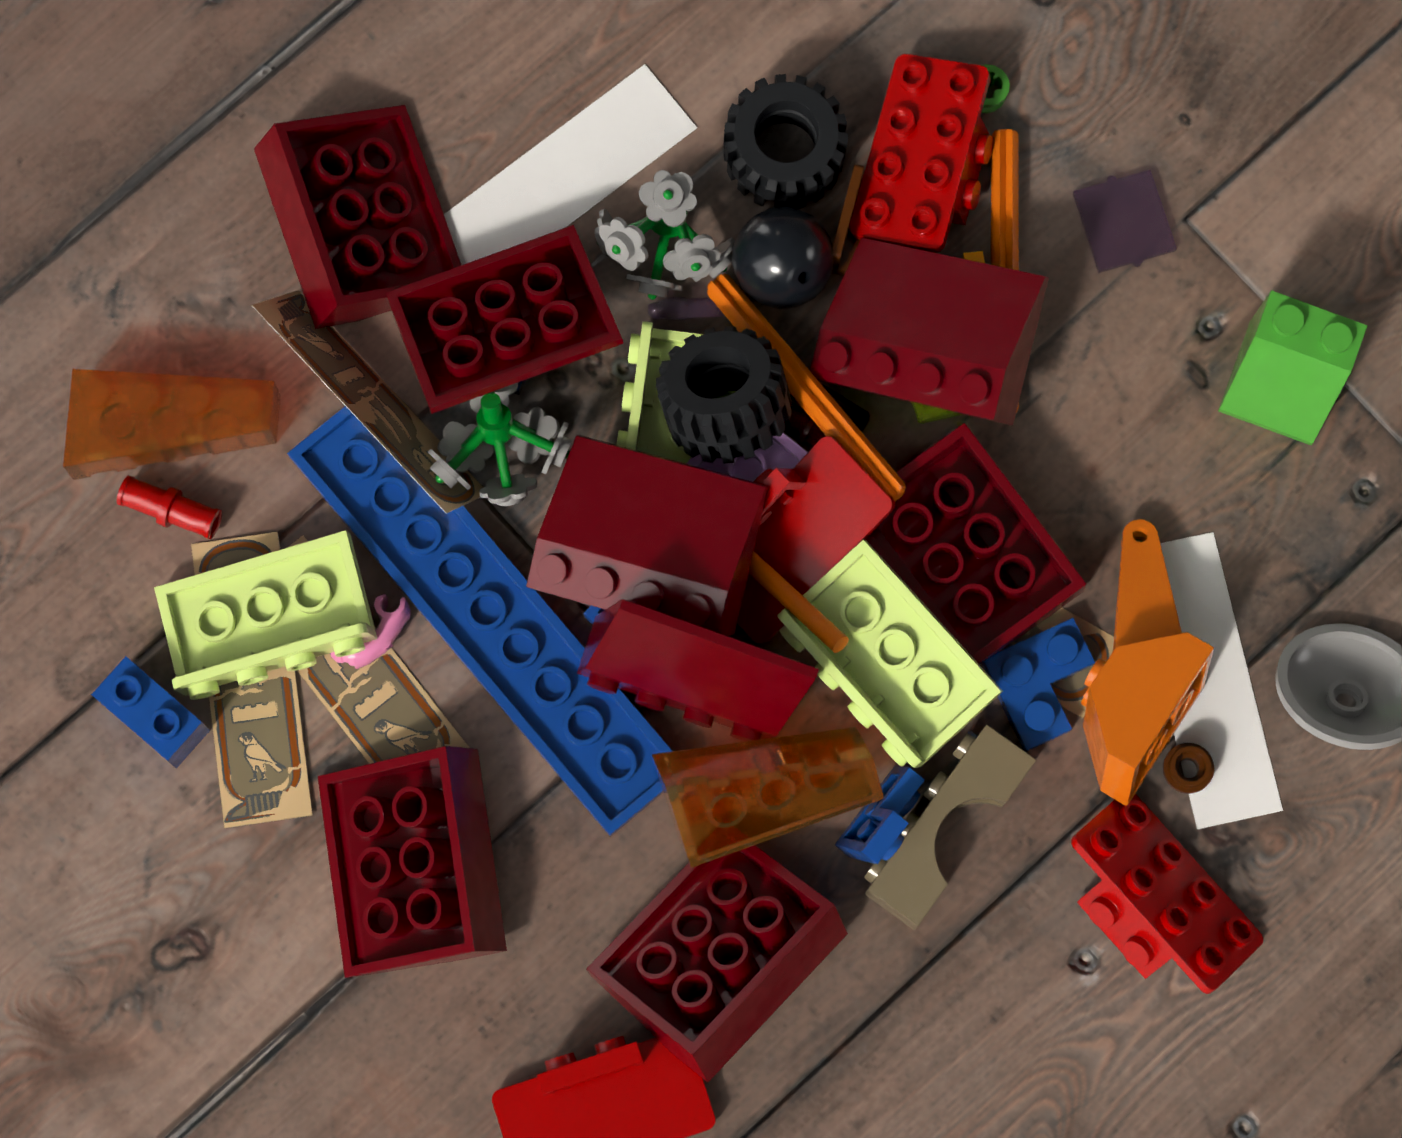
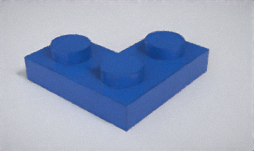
(1027, 676)
(879, 825)

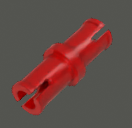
(169, 507)

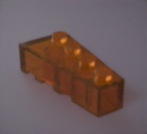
(155, 418)
(763, 788)

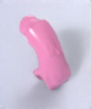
(386, 631)

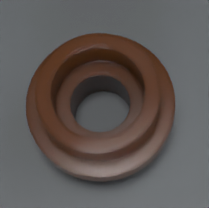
(1196, 754)

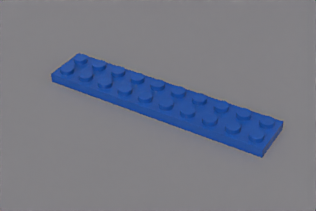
(488, 621)

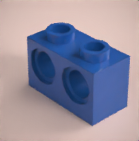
(151, 712)

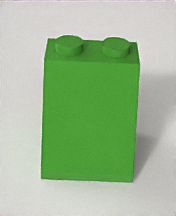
(1291, 367)

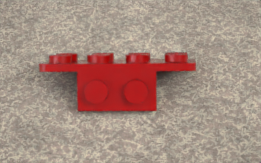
(924, 154)
(810, 525)
(1160, 899)
(614, 1094)

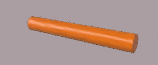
(797, 604)

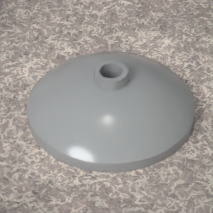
(1343, 685)

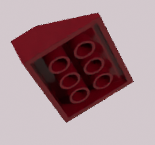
(355, 209)
(503, 319)
(931, 330)
(648, 535)
(973, 547)
(693, 671)
(411, 862)
(718, 954)

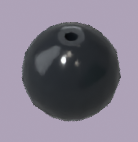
(783, 257)

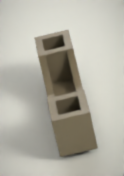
(986, 774)

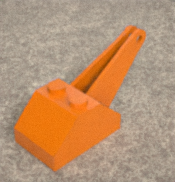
(1150, 676)

